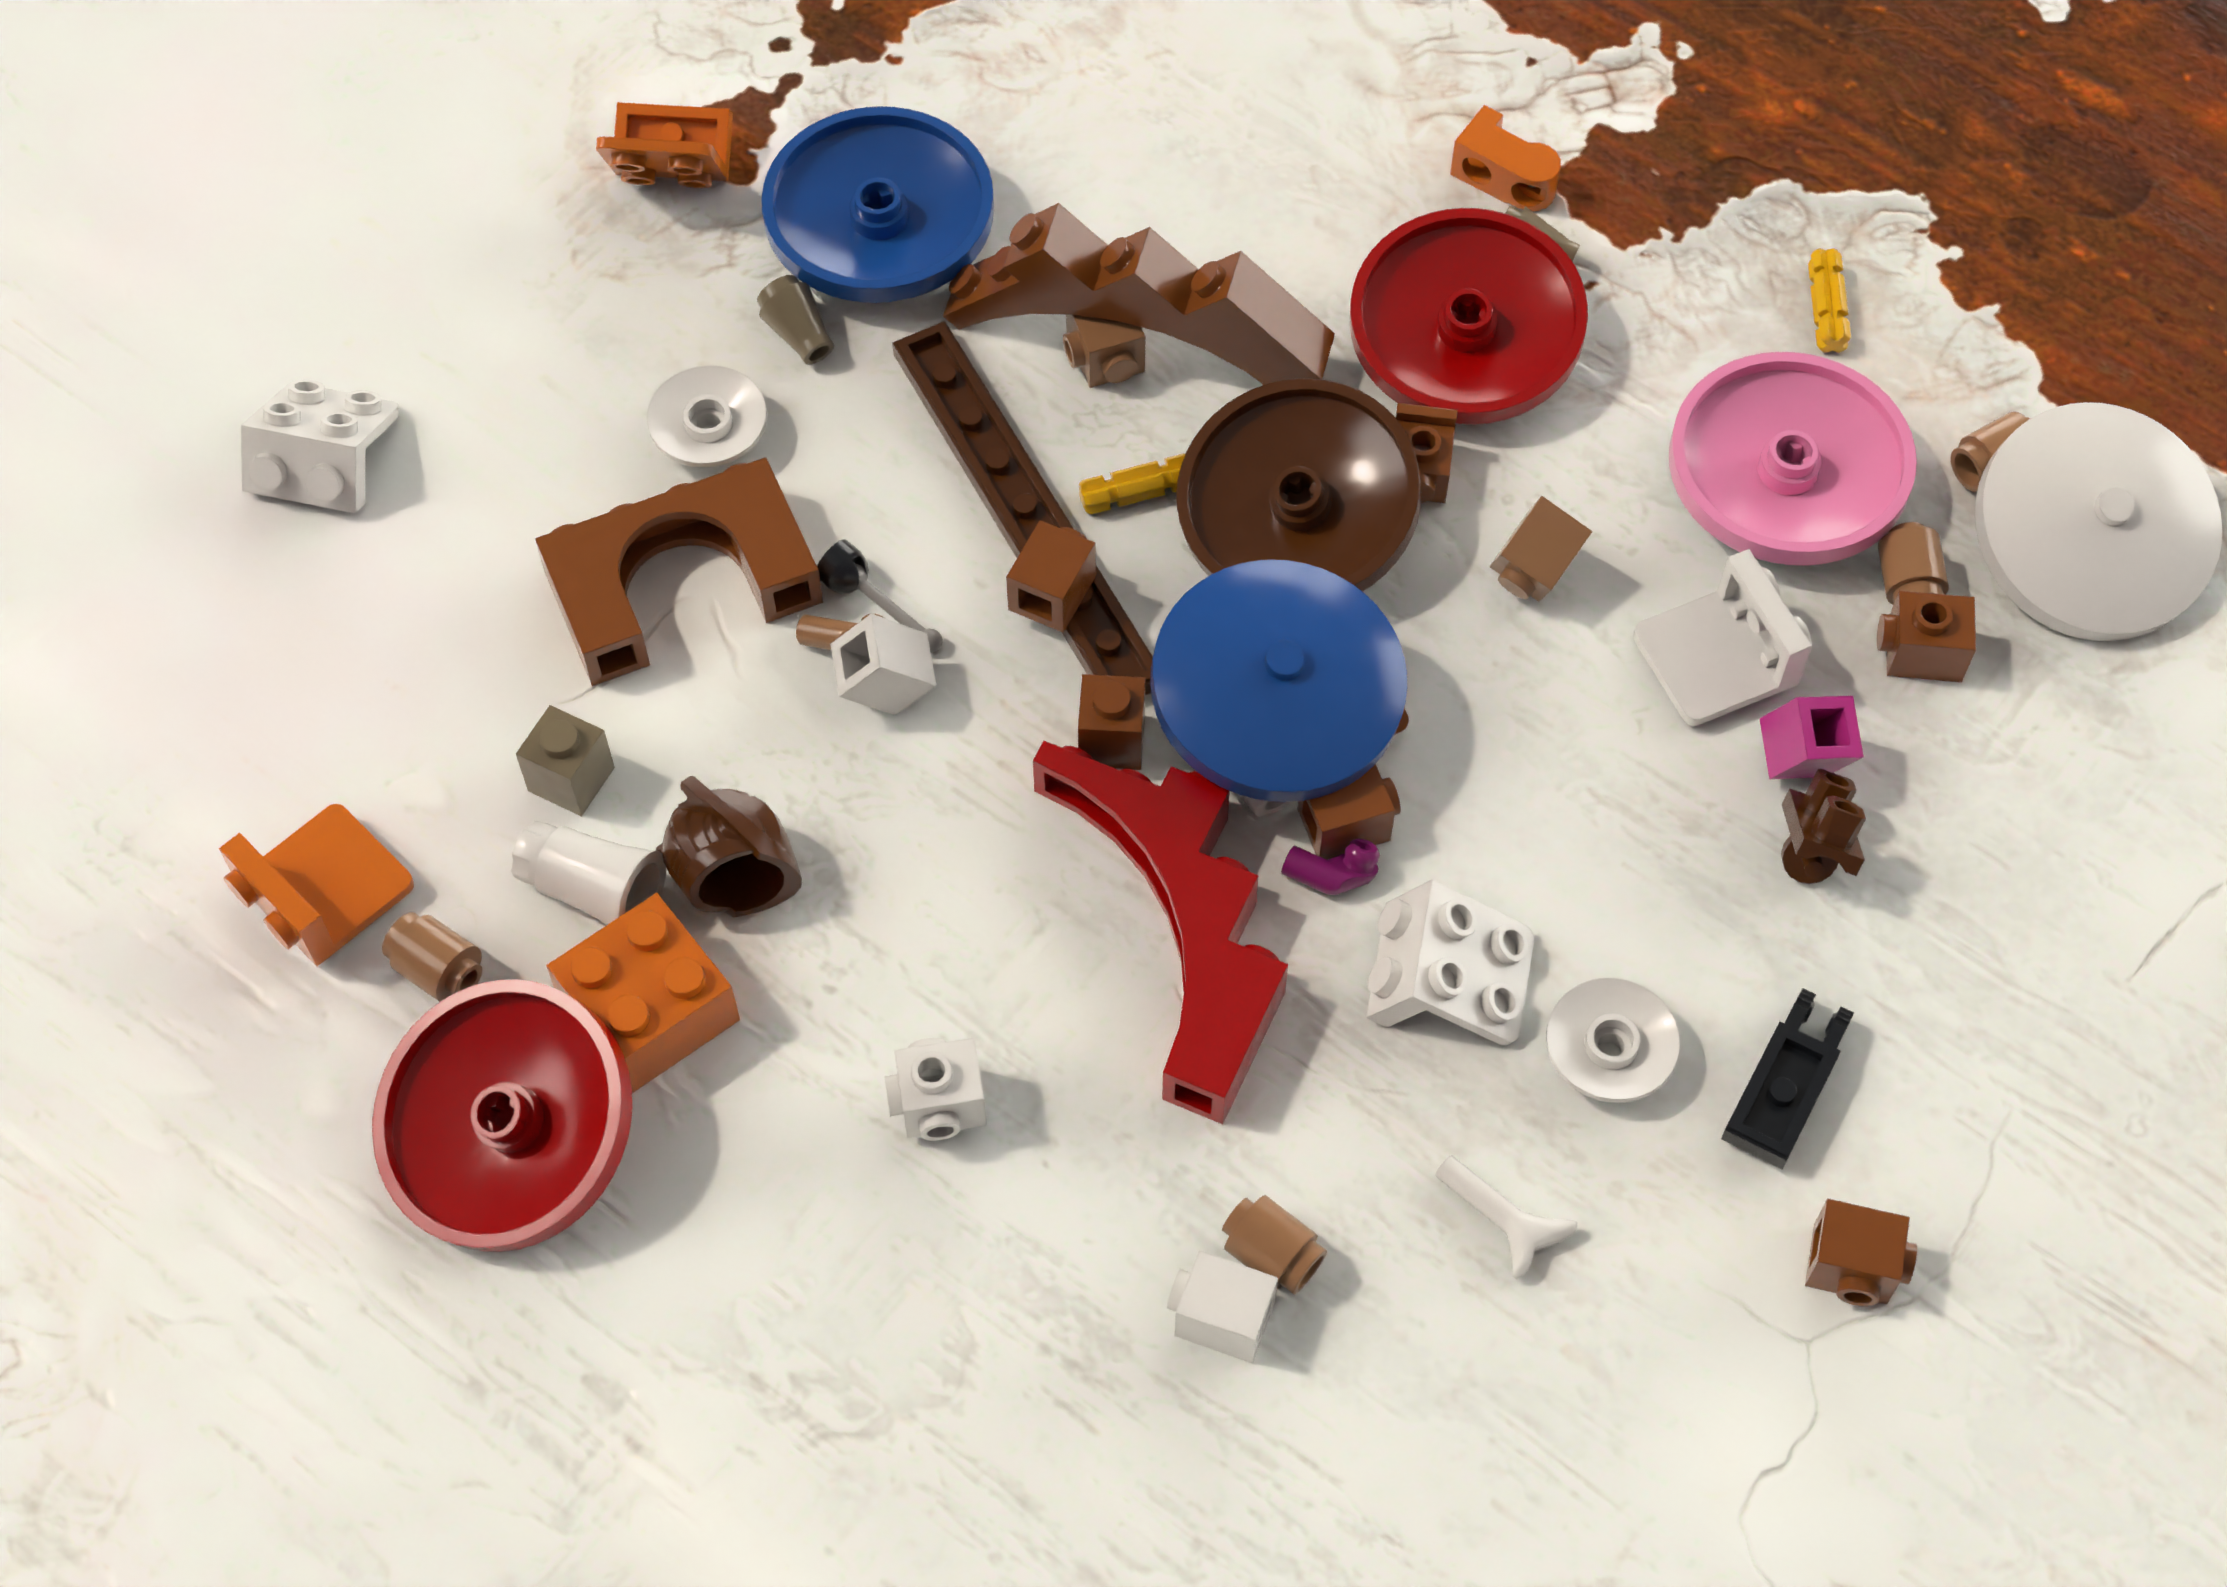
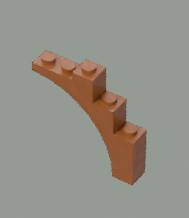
(1147, 283)

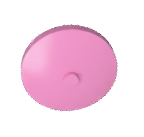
(1792, 458)

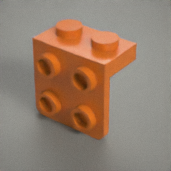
(669, 144)
(318, 882)

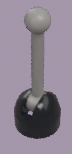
(846, 570)

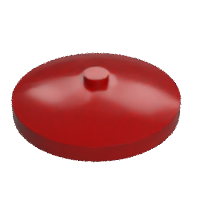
(1468, 314)
(502, 1115)

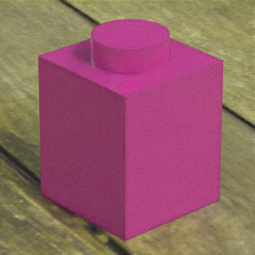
(1811, 736)

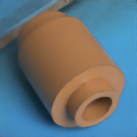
(1979, 446)
(1912, 561)
(432, 955)
(1273, 1242)

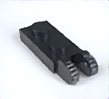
(1786, 1085)

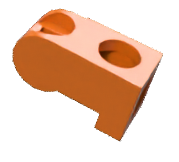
(1505, 163)

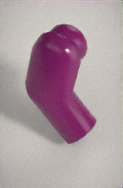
(1337, 874)

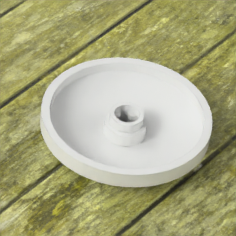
(2098, 522)

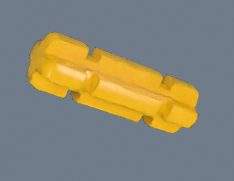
(1829, 300)
(1130, 485)

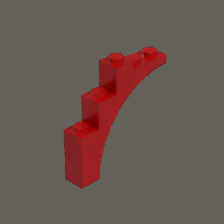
(1208, 902)

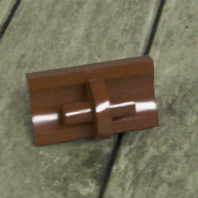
(1822, 829)

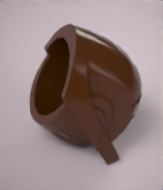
(728, 851)

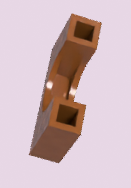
(730, 512)

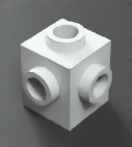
(937, 1088)

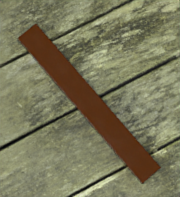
(1013, 489)

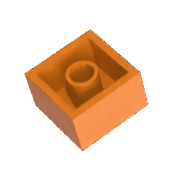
(648, 988)

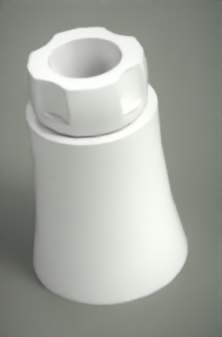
(587, 870)

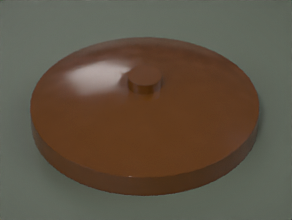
(1303, 479)

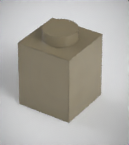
(565, 760)

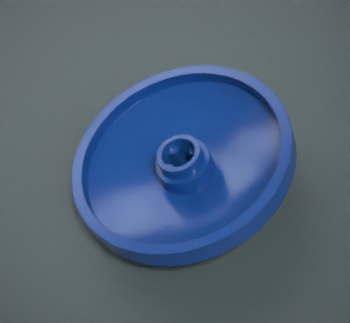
(877, 204)
(1278, 680)

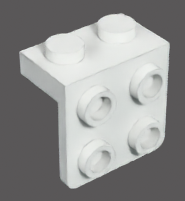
(313, 444)
(1726, 644)
(1452, 960)

